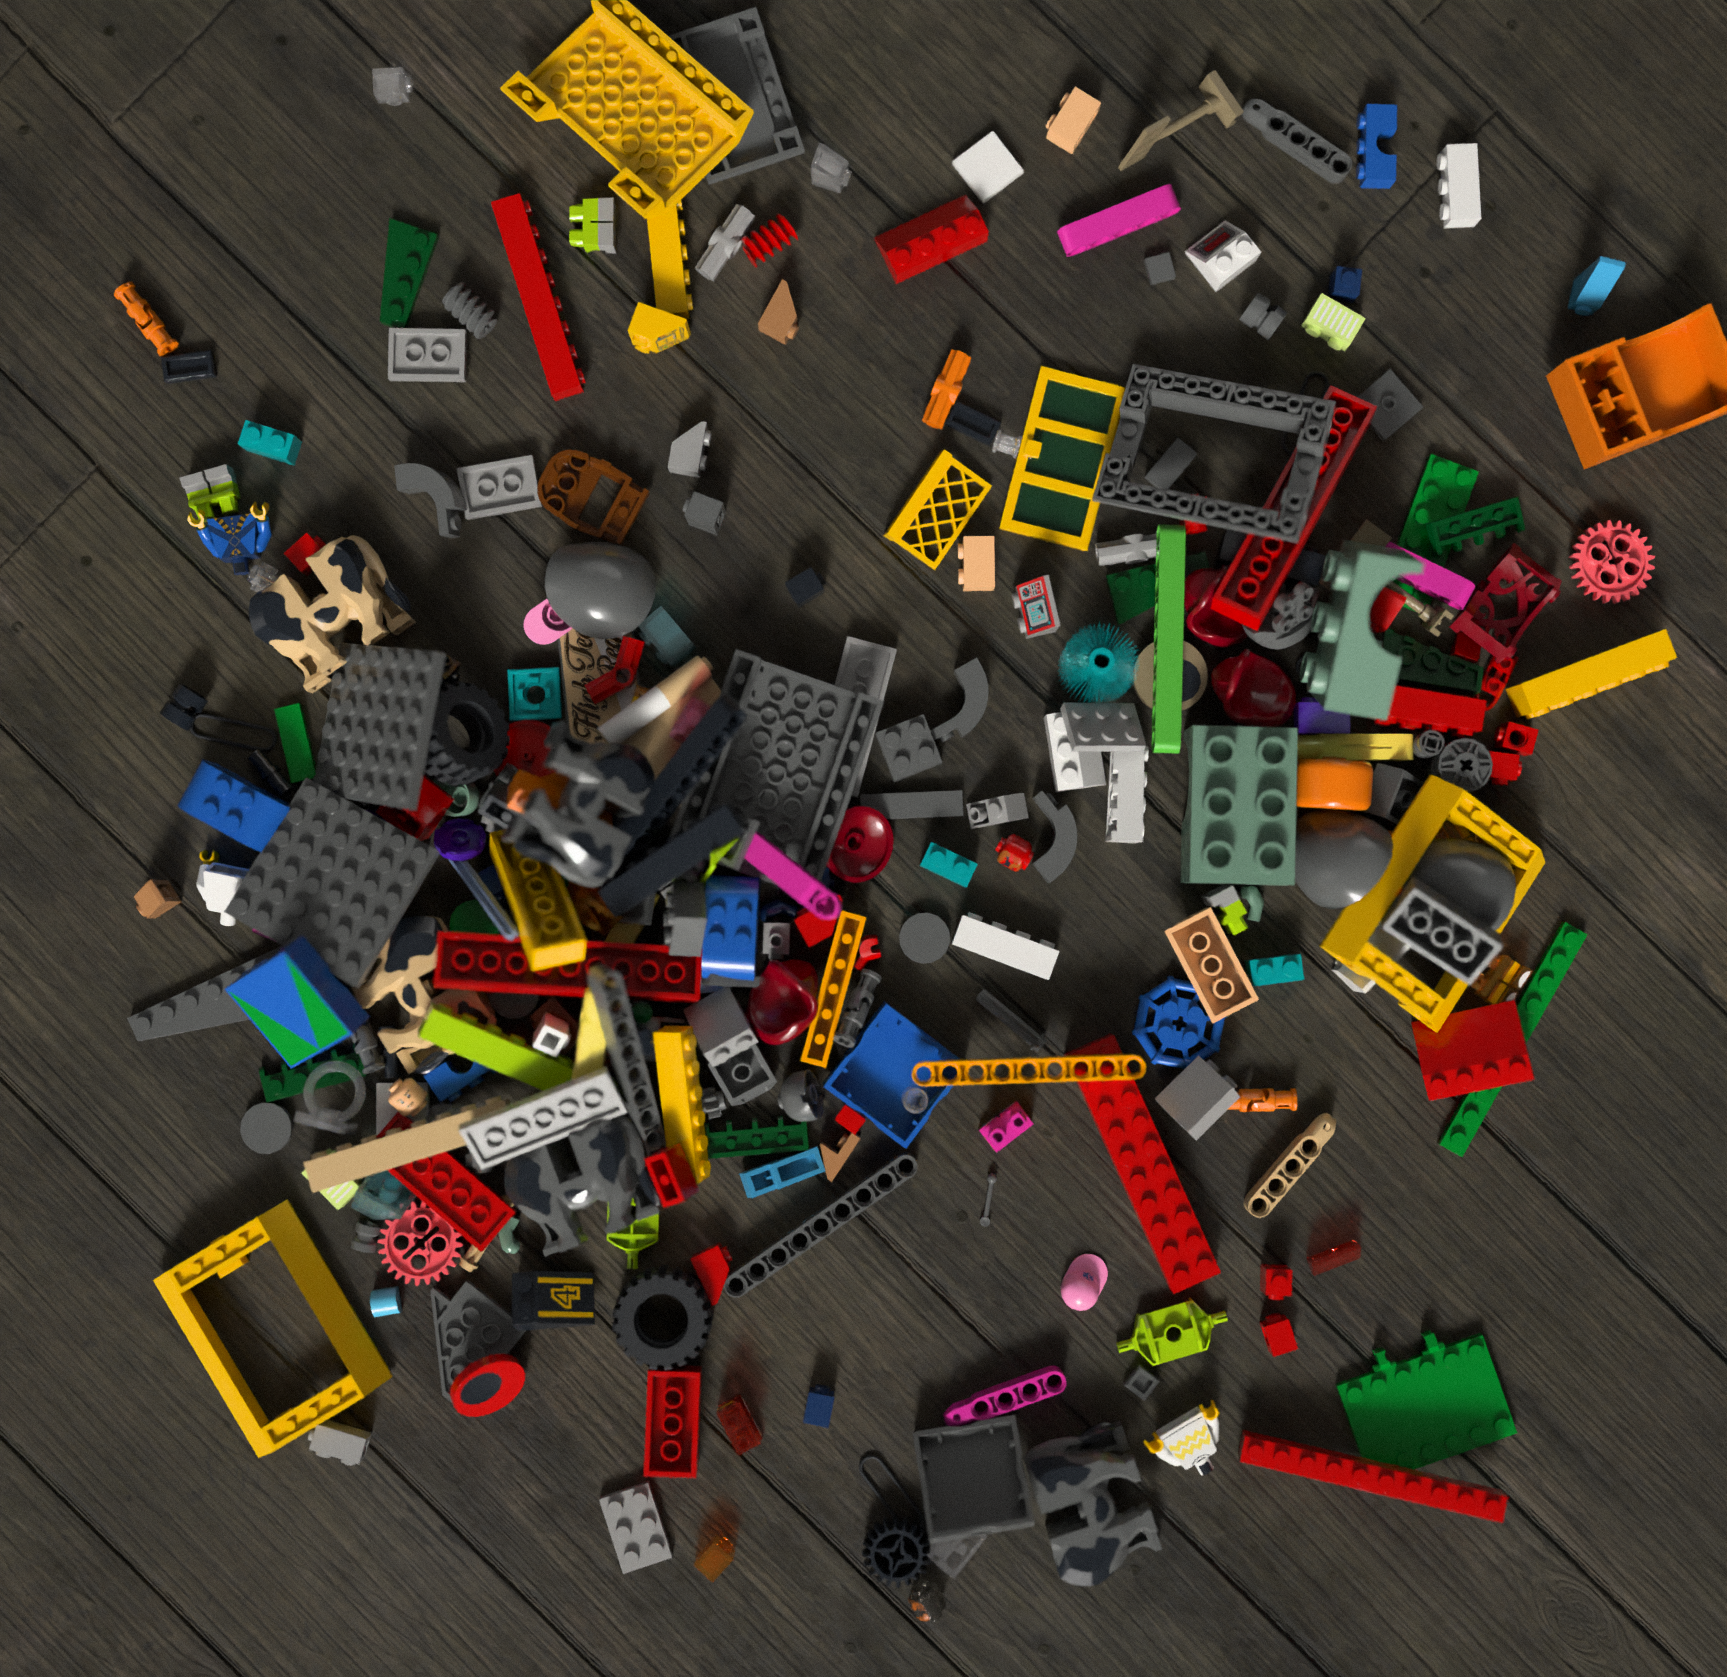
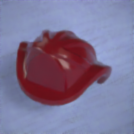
(1201, 619)
(1254, 690)
(783, 1001)

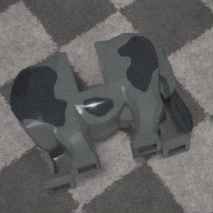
(572, 837)
(611, 1171)
(1078, 1471)

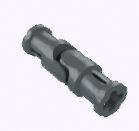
(857, 1008)
(366, 1047)

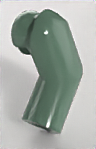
(1255, 900)
(507, 1238)

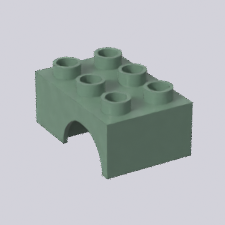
(1350, 667)
(1240, 806)

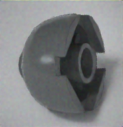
(800, 1096)

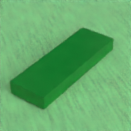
(296, 742)

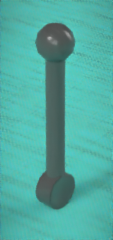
(984, 1220)

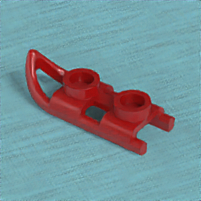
(1493, 684)

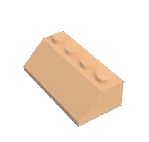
(1211, 964)

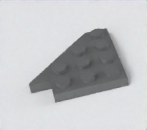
(468, 1330)

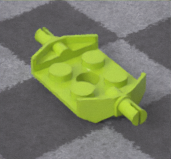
(635, 1237)
(1151, 1330)

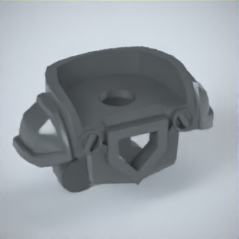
(1293, 618)

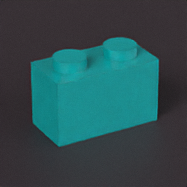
(269, 442)
(948, 864)
(1274, 969)

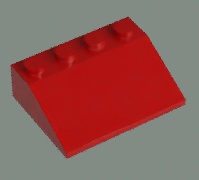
(1473, 1051)

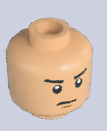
(407, 1097)

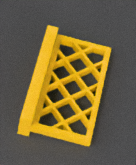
(920, 496)

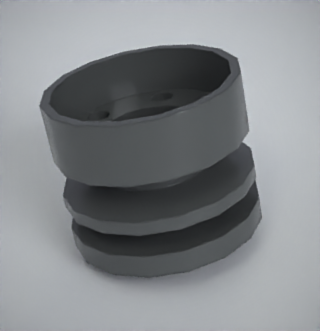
(1447, 764)

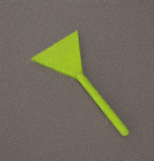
(716, 855)

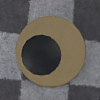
(1193, 675)

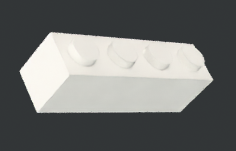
(1005, 947)

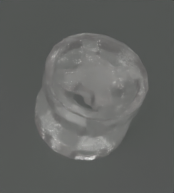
(912, 1095)

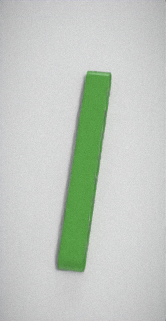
(1168, 638)

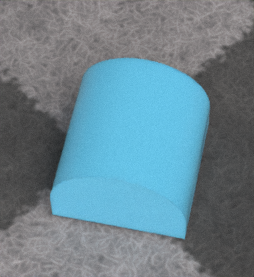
(385, 1301)

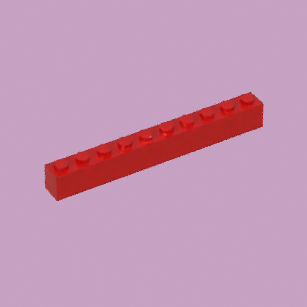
(1372, 1476)

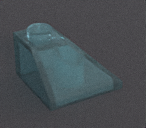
(382, 1197)

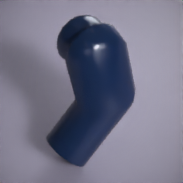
(775, 908)

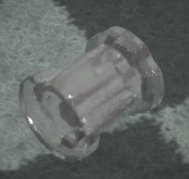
(1007, 444)

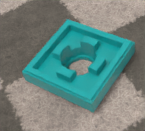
(521, 681)

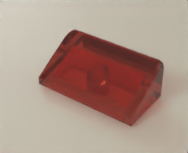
(1334, 1257)

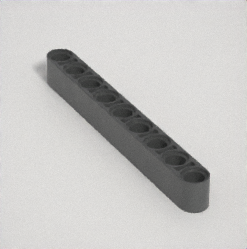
(626, 1056)
(814, 1235)

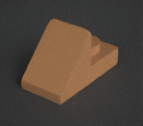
(835, 1159)

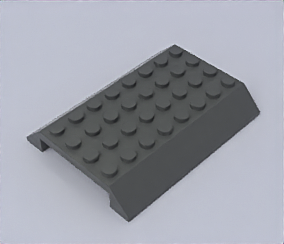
(787, 761)

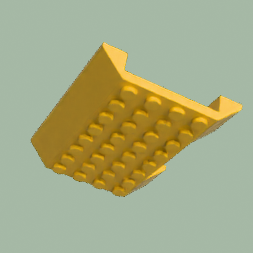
(636, 105)

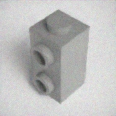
(339, 1441)

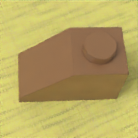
(780, 316)
(156, 898)

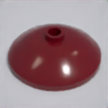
(869, 847)

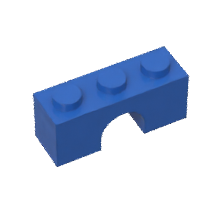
(1375, 167)
(448, 1081)

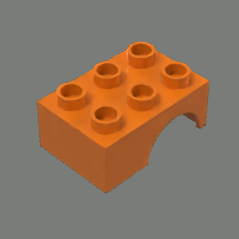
(1643, 387)

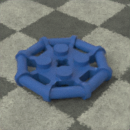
(1166, 1032)

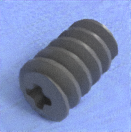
(468, 310)

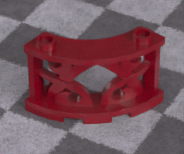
(1471, 619)

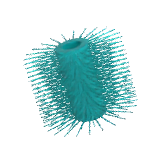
(1102, 655)

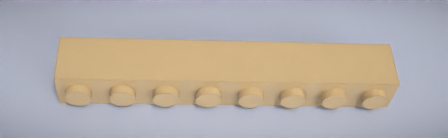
(395, 1149)

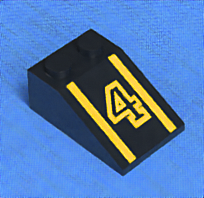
(552, 1300)

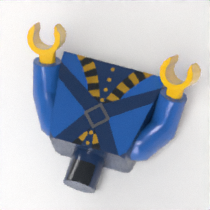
(235, 537)

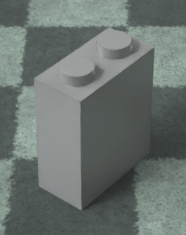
(720, 1026)
(1198, 1096)

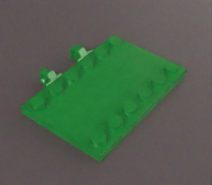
(1427, 1404)

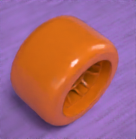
(1334, 783)

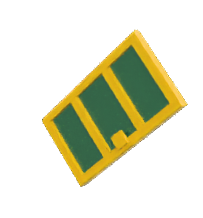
(1061, 458)

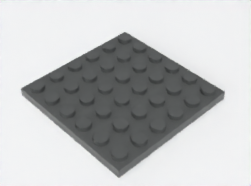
(379, 724)
(334, 880)

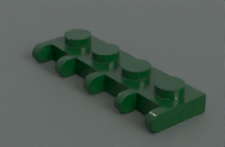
(1475, 524)
(292, 1081)
(756, 1140)

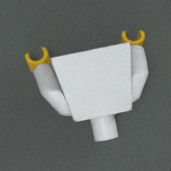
(219, 884)

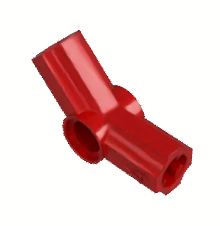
(627, 659)

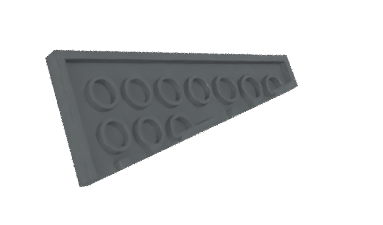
(195, 1008)

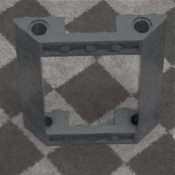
(1225, 401)

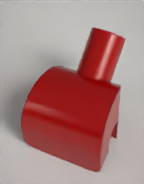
(866, 952)

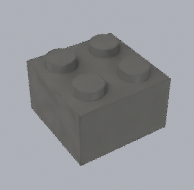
(908, 748)
(685, 918)

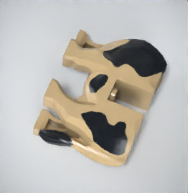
(356, 590)
(405, 970)

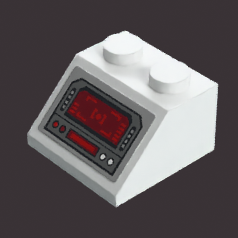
(1223, 254)

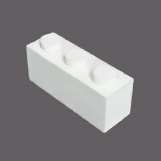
(1459, 185)

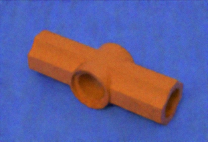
(946, 389)

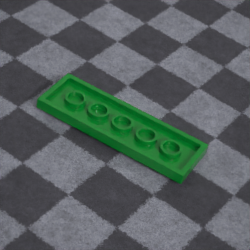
(1440, 494)

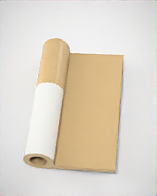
(652, 716)

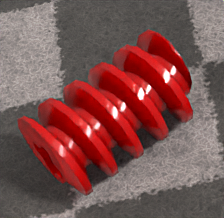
(768, 239)

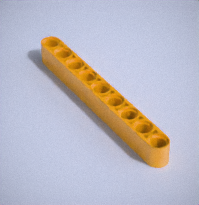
(1040, 1075)

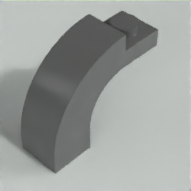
(445, 492)
(975, 690)
(1064, 841)

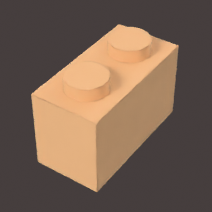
(1072, 120)
(978, 563)

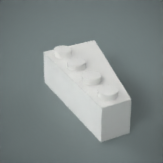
(1126, 796)

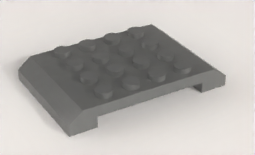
(740, 58)

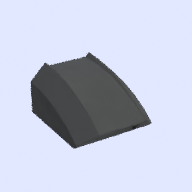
(744, 1075)

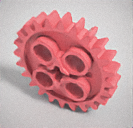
(1590, 570)
(435, 1260)

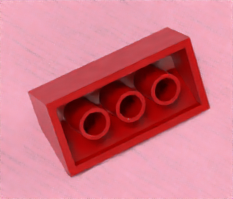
(932, 238)

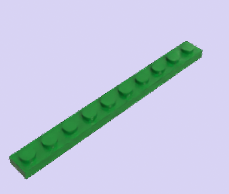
(1530, 1009)

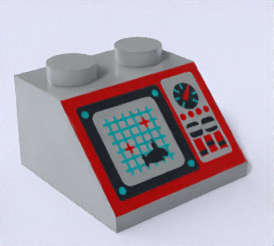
(1036, 607)

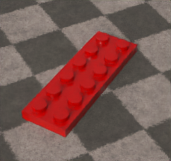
(453, 1192)

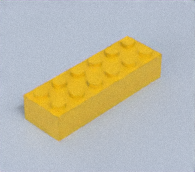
(1592, 675)
(538, 906)

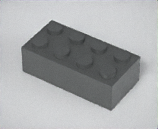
(1441, 931)

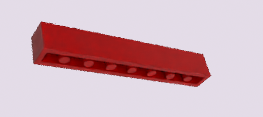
(537, 296)

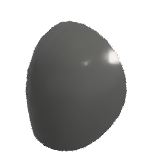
(600, 588)
(1339, 856)
(1470, 877)

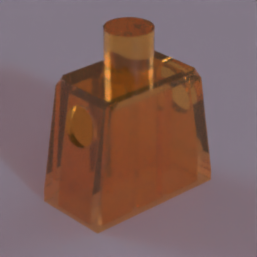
(583, 900)

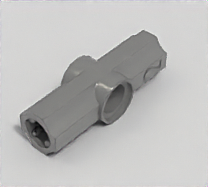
(725, 242)
(1129, 549)

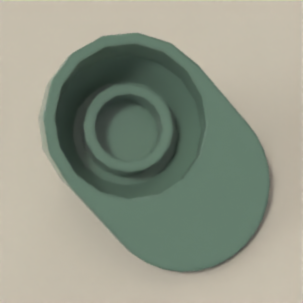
(465, 798)

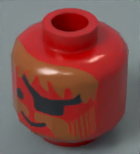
(1014, 852)

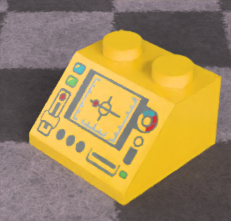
(656, 329)

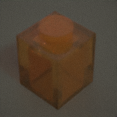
(714, 1557)

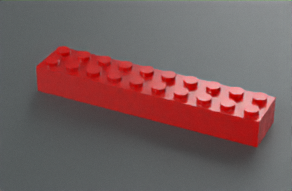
(1267, 561)
(502, 965)
(1146, 1172)

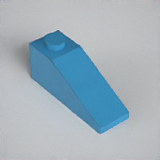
(1594, 285)

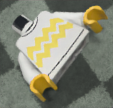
(1188, 1439)

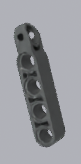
(1310, 140)

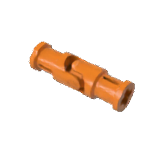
(146, 319)
(1253, 1100)

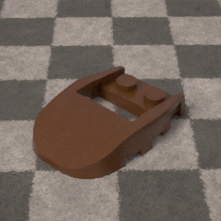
(570, 483)

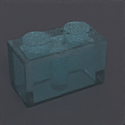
(666, 637)

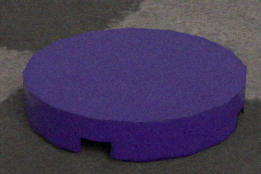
(459, 839)

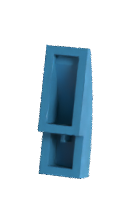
(782, 1172)

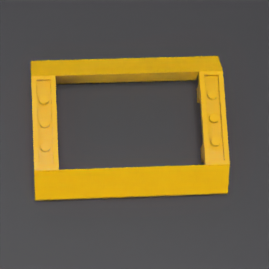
(1410, 838)
(324, 1297)

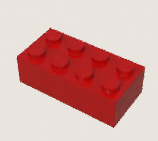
(1434, 711)
(673, 1422)

